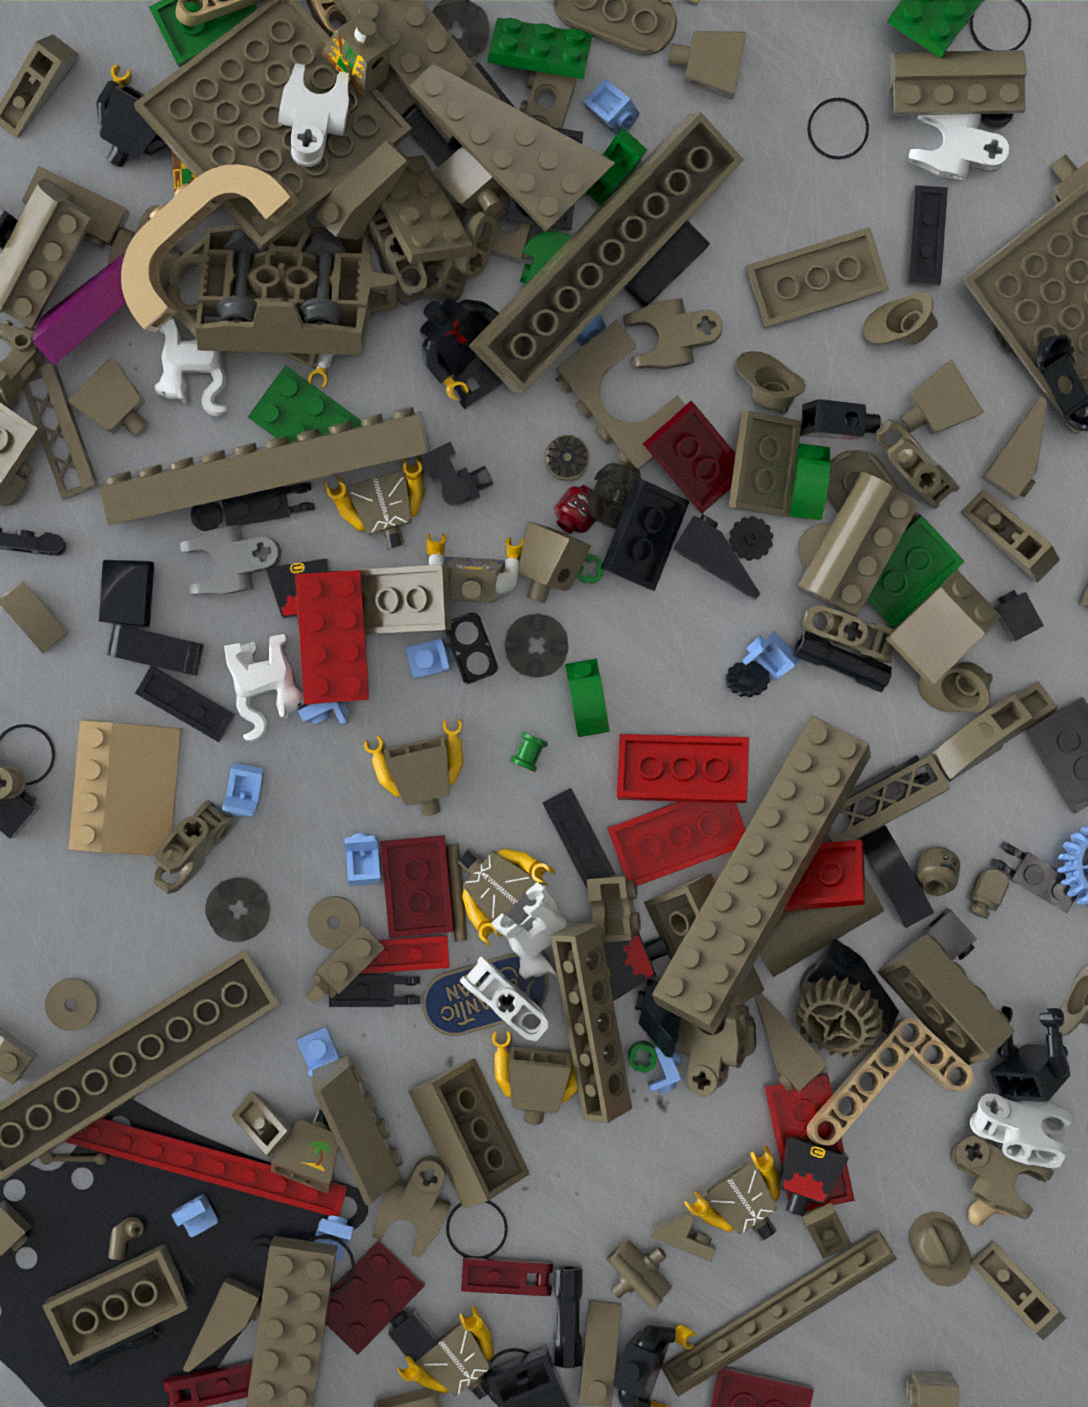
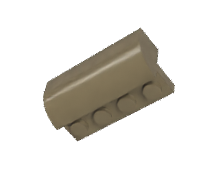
(958, 82)
(39, 251)
(858, 543)
(807, 931)

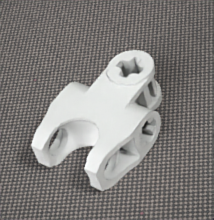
(313, 115)
(962, 147)
(494, 988)
(1022, 1129)

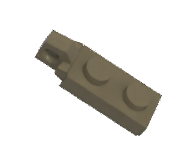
(345, 964)

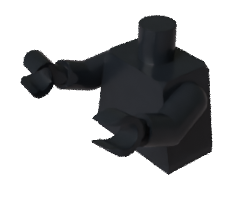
(1034, 1070)

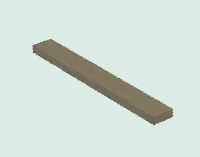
(778, 1313)

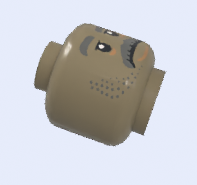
(938, 871)

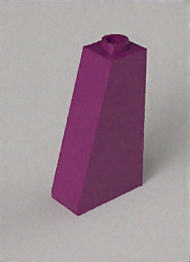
(80, 313)

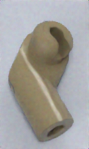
(122, 1234)

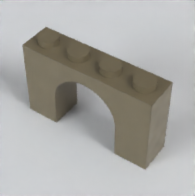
(583, 376)

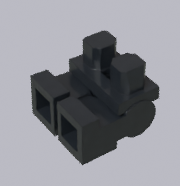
(458, 486)

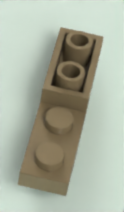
(992, 729)

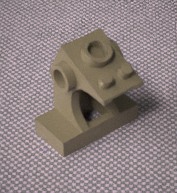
(20, 363)

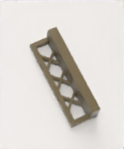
(70, 431)
(898, 808)

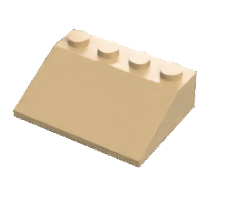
(124, 787)

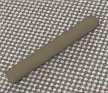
(456, 892)

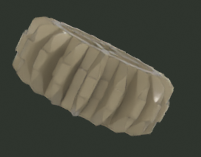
(857, 1022)

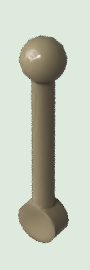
(99, 1158)

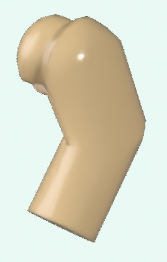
(980, 1212)

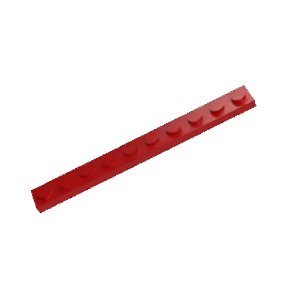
(206, 1165)

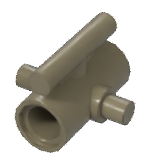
(639, 1273)

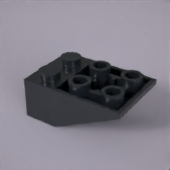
(528, 1382)

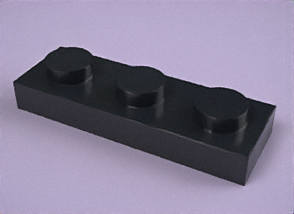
(927, 235)
(185, 703)
(578, 836)

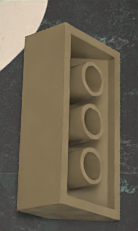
(673, 916)
(946, 1000)
(356, 1127)
(469, 1133)
(116, 1304)

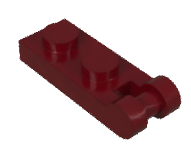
(506, 1276)
(210, 1386)

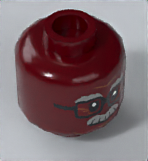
(573, 510)

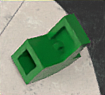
(627, 154)
(540, 251)
(810, 482)
(587, 697)

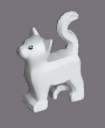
(183, 358)
(262, 677)
(533, 933)

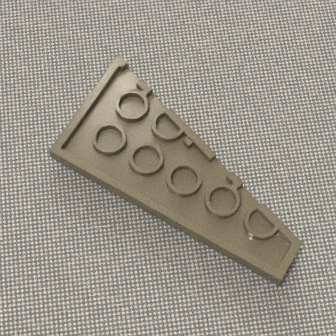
(525, 156)

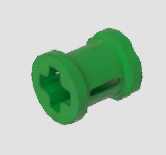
(590, 558)
(528, 751)
(645, 1047)

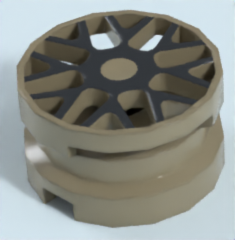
(567, 457)

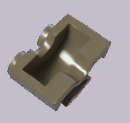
(614, 907)

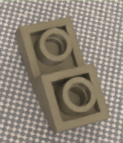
(32, 617)

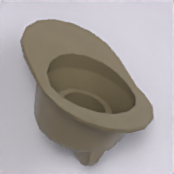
(902, 320)
(771, 381)
(959, 689)
(1076, 1004)
(940, 1249)

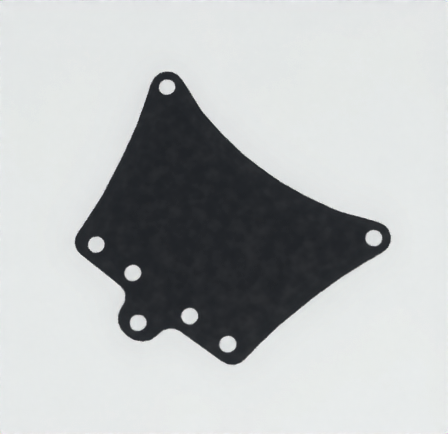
(73, 1245)

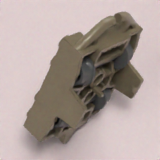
(286, 286)

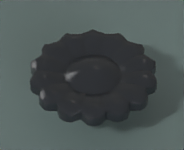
(751, 538)
(747, 679)

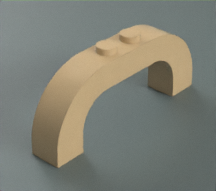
(178, 218)

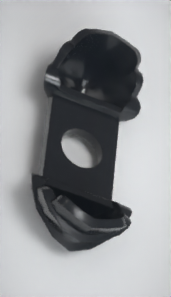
(1054, 363)

